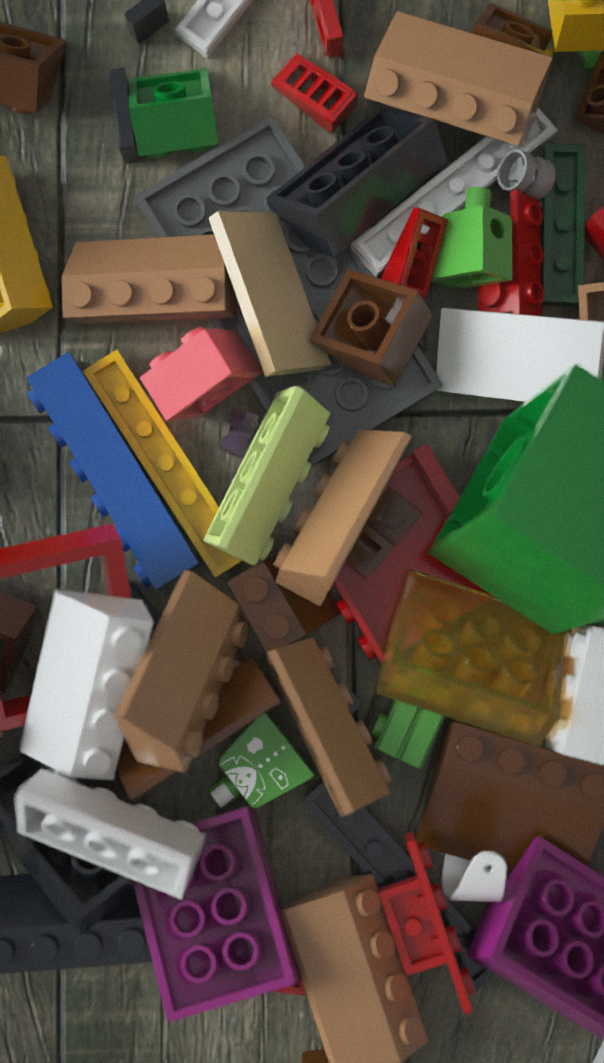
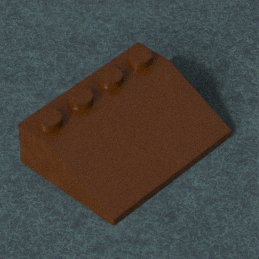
(505, 794)

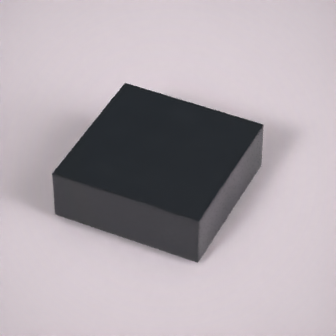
(146, 19)

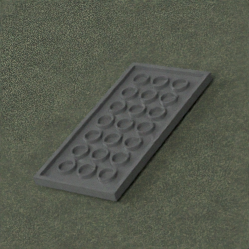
(240, 179)

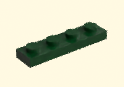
(564, 226)

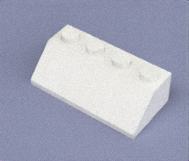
(81, 680)
(109, 831)

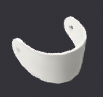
(474, 879)

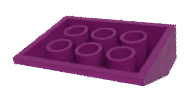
(226, 930)
(549, 934)

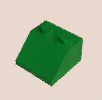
(172, 113)

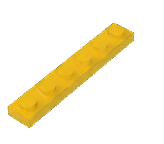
(159, 454)

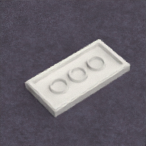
(512, 353)

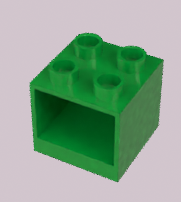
(536, 508)

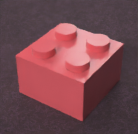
(200, 373)

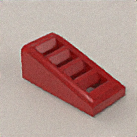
(327, 119)
(400, 266)

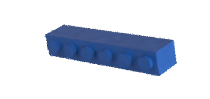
(113, 472)

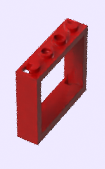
(56, 551)

